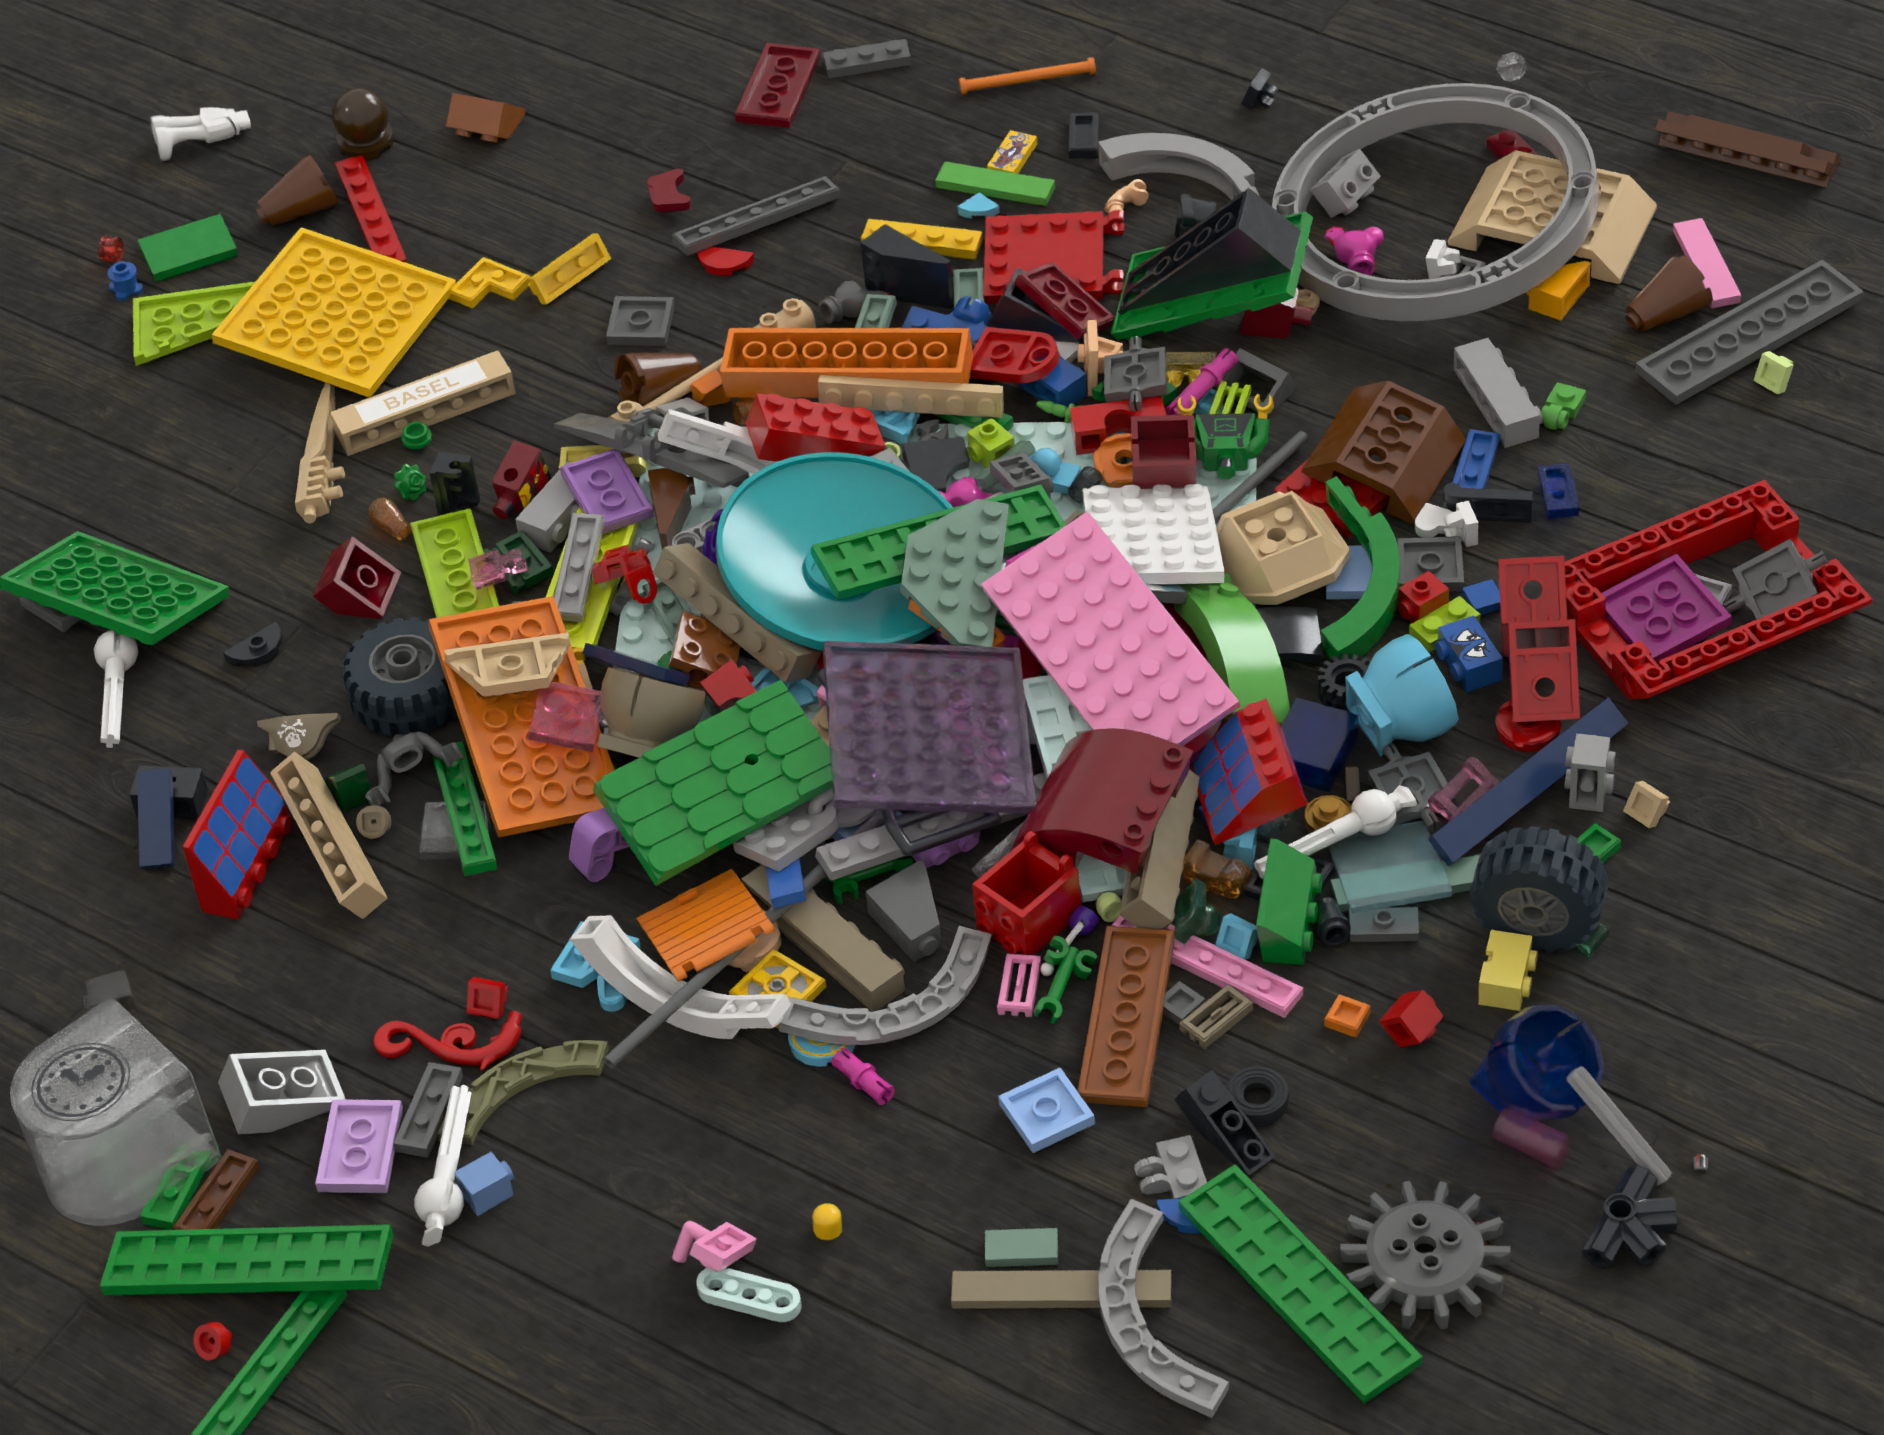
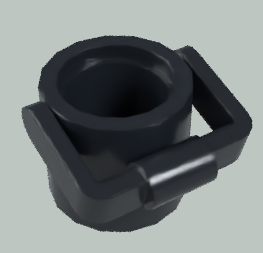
(1191, 213)

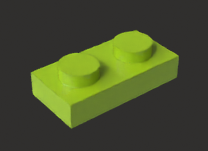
(1427, 627)

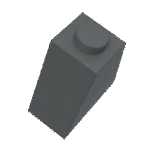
(907, 911)

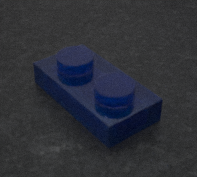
(1558, 490)

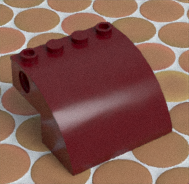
(1107, 796)

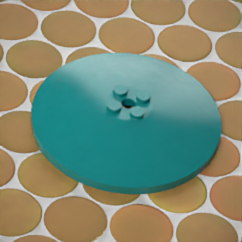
(806, 501)

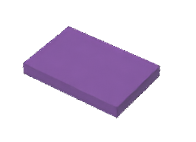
(607, 488)

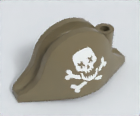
(299, 733)

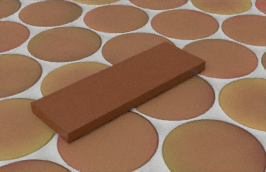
(1126, 1016)

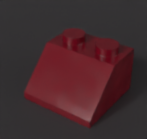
(356, 581)

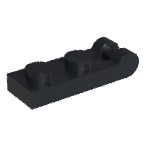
(1491, 503)

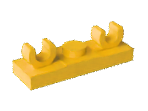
(569, 269)

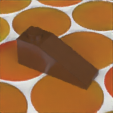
(670, 501)

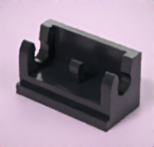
(454, 482)

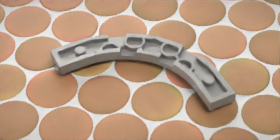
(903, 1016)
(1127, 1327)

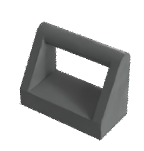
(1282, 380)

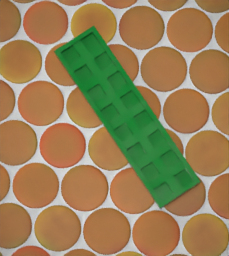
(877, 555)
(247, 1260)
(1300, 1283)

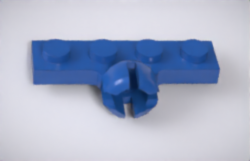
(963, 316)

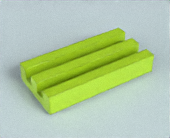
(1232, 392)

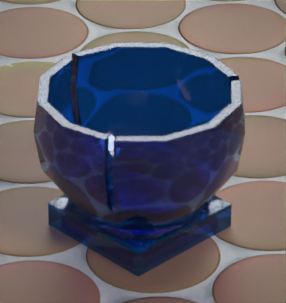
(1532, 1063)

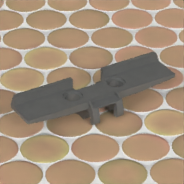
(634, 439)

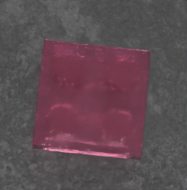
(567, 716)

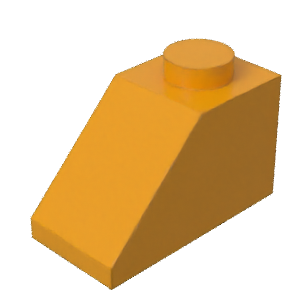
(1561, 290)

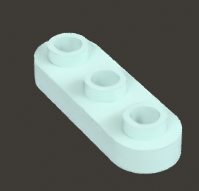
(739, 1285)

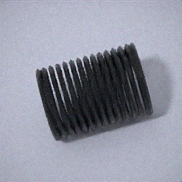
(1083, 480)

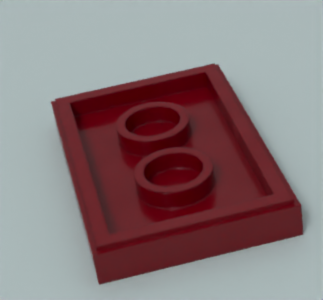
(1063, 299)

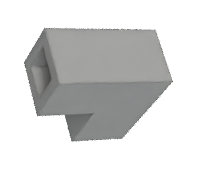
(686, 406)

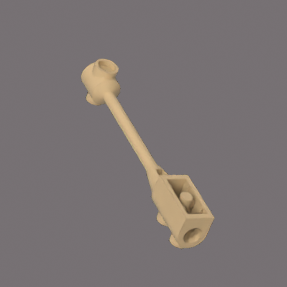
(794, 315)

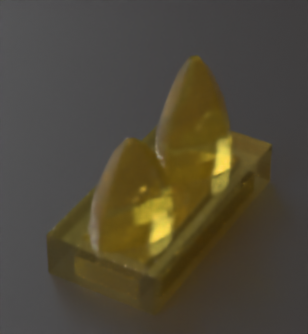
(1186, 364)

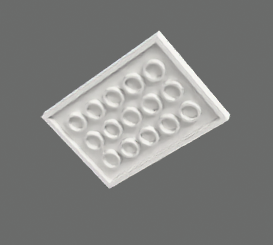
(1160, 531)

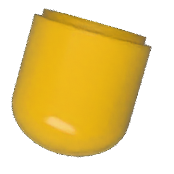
(827, 1222)

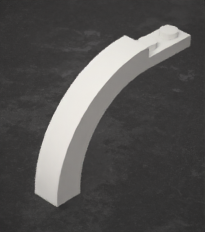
(717, 441)
(650, 986)

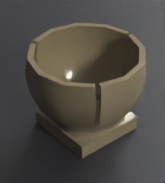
(646, 711)

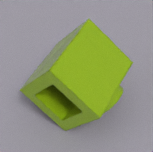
(988, 442)

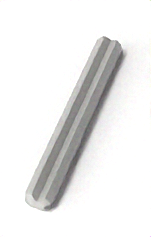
(1618, 1124)

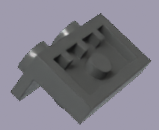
(1019, 473)

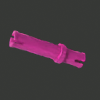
(1210, 377)

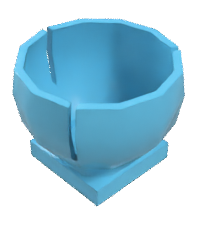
(1401, 699)

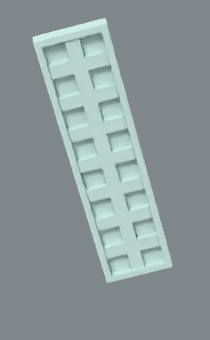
(1053, 725)

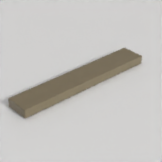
(1050, 1289)

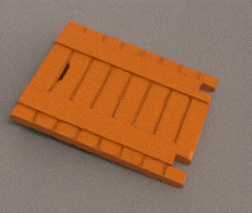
(705, 924)

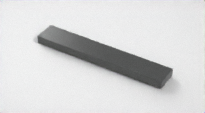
(756, 215)

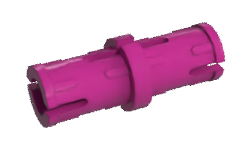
(863, 1076)

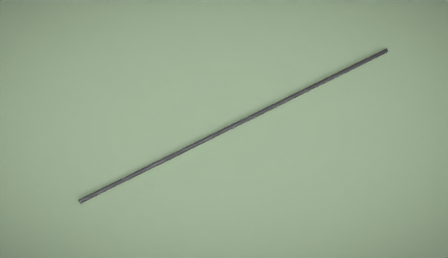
(877, 819)

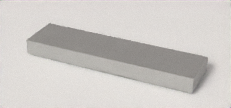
(577, 564)

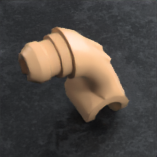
(1132, 193)

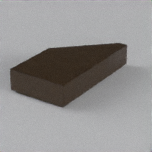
(1351, 781)

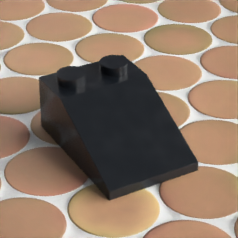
(906, 269)
(1020, 312)

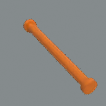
(1027, 76)

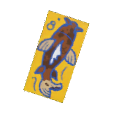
(1013, 152)

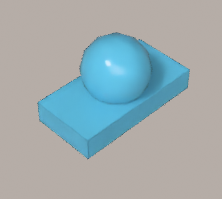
(1060, 472)

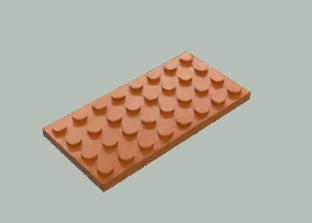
(523, 780)

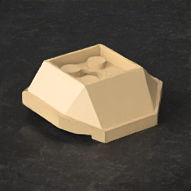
(1280, 548)

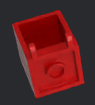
(1027, 897)

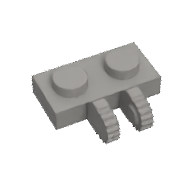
(1178, 1164)

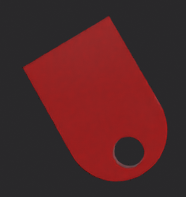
(1013, 355)

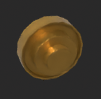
(1324, 811)

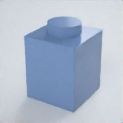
(485, 1183)

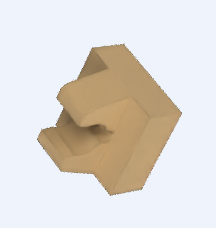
(1646, 804)

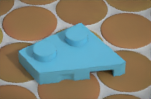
(896, 424)

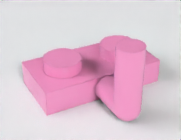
(713, 1248)

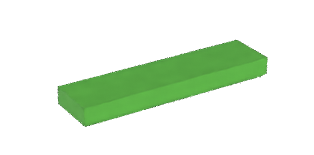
(995, 183)

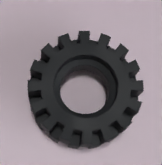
(1334, 673)

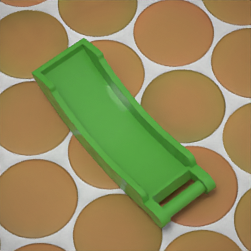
(1236, 643)

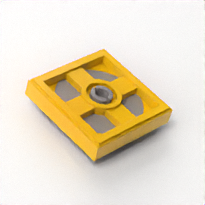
(780, 976)

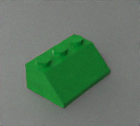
(1287, 905)

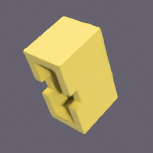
(1506, 971)

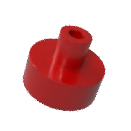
(212, 1340)

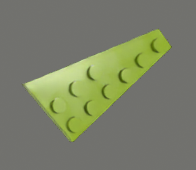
(180, 319)

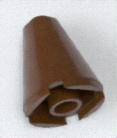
(297, 194)
(1669, 295)
(652, 374)

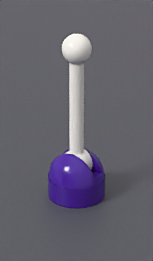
(1081, 923)

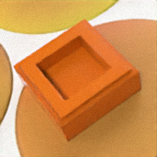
(1347, 1016)

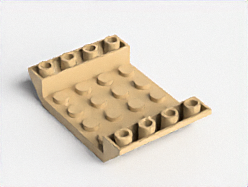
(1523, 195)

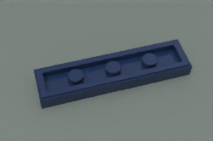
(636, 664)

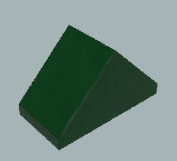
(349, 787)

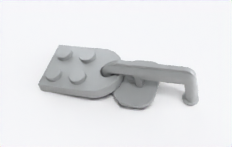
(798, 831)

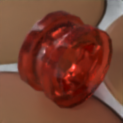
(110, 248)

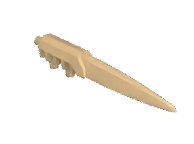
(316, 467)

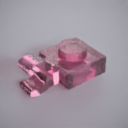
(492, 566)

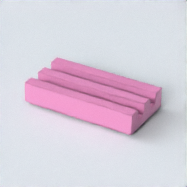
(1018, 1006)

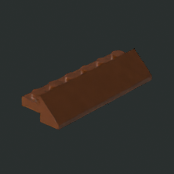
(1748, 148)

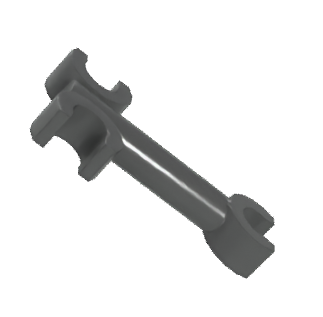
(623, 595)

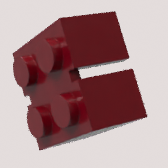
(1163, 451)

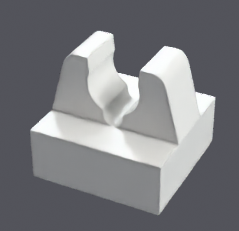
(1441, 259)
(1462, 524)

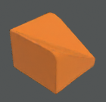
(709, 389)

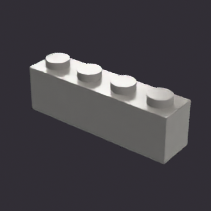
(1497, 392)

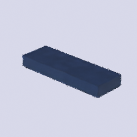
(156, 819)

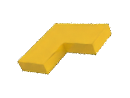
(488, 277)

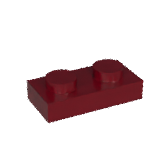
(1506, 143)

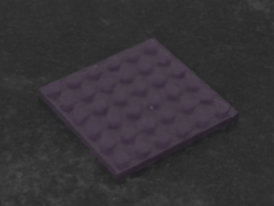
(927, 727)

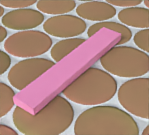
(1226, 968)

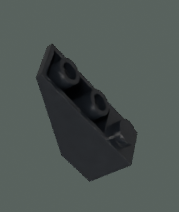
(1224, 1123)

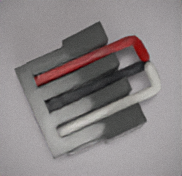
(1700, 1164)

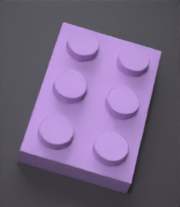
(359, 1146)

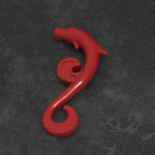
(454, 1034)

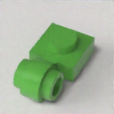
(1561, 404)

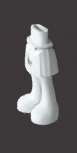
(210, 125)

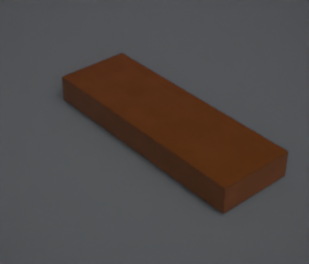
(218, 1192)

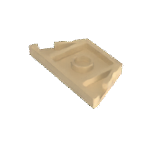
(510, 664)

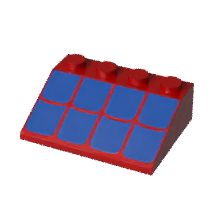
(1247, 774)
(236, 838)

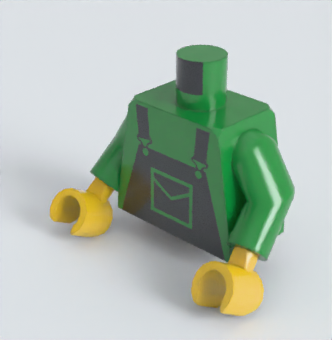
(1229, 440)

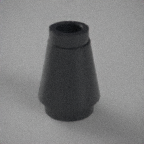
(1331, 923)

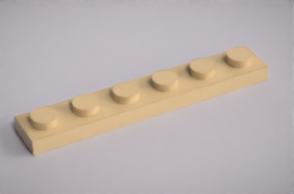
(912, 396)

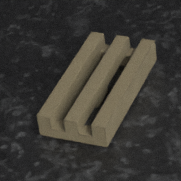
(1220, 1020)

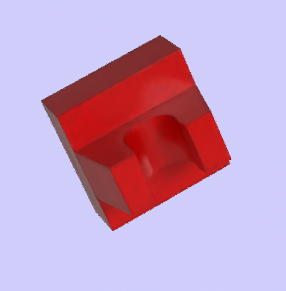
(486, 997)

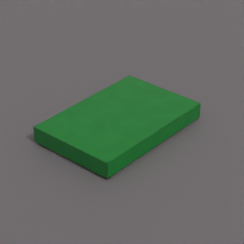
(187, 247)

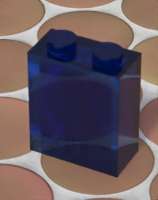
(1319, 741)

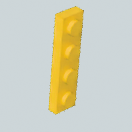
(942, 240)

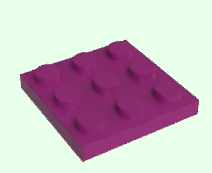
(1665, 609)

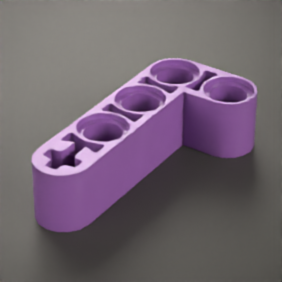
(594, 844)

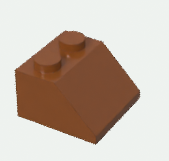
(483, 116)

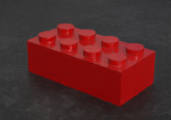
(799, 427)

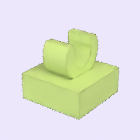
(1773, 372)

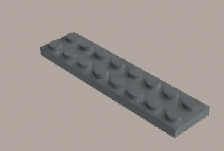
(1749, 332)

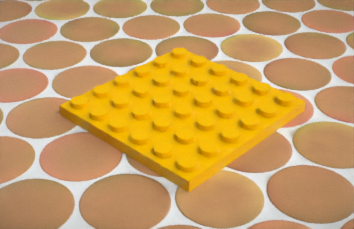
(334, 312)

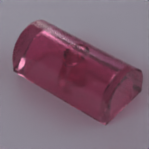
(1531, 1138)

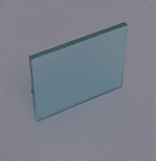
(1389, 868)

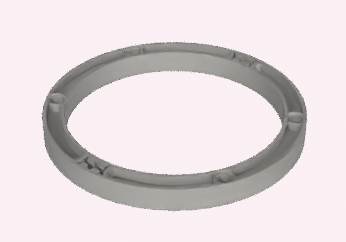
(1472, 289)

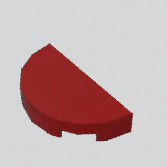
(724, 261)

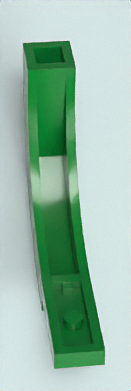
(1373, 613)

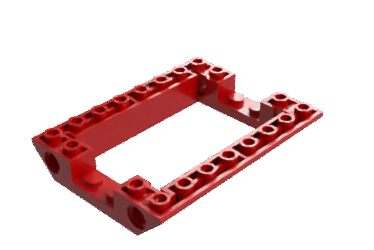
(1742, 515)

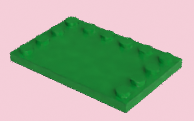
(114, 587)

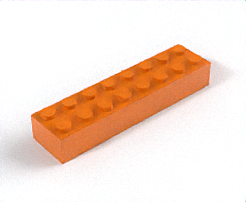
(794, 358)

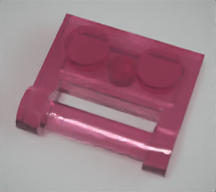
(1471, 769)

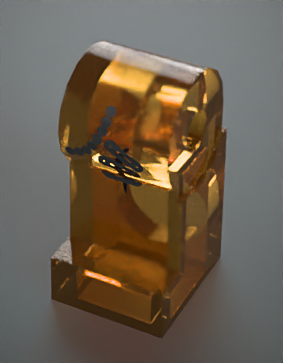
(1218, 872)

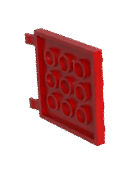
(1066, 239)

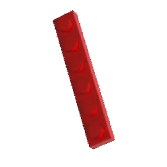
(369, 208)

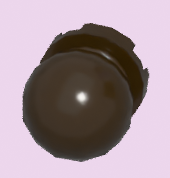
(362, 124)

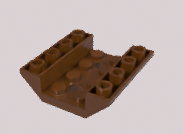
(1413, 451)

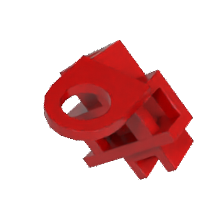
(632, 566)

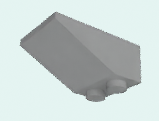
(277, 1088)

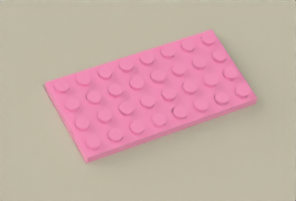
(1108, 637)

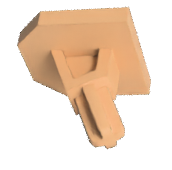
(1094, 353)

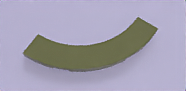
(524, 1071)

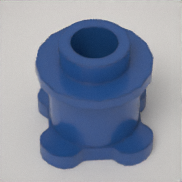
(124, 280)

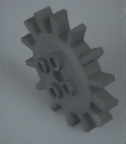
(1404, 1273)

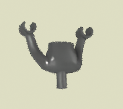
(402, 755)

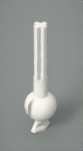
(115, 655)
(1371, 813)
(440, 1199)

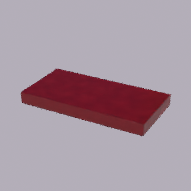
(778, 85)

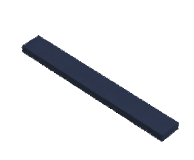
(1521, 785)

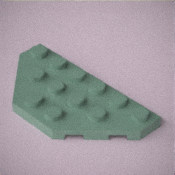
(949, 564)

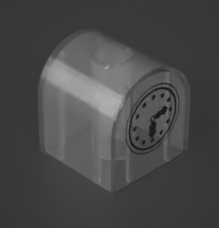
(110, 1117)

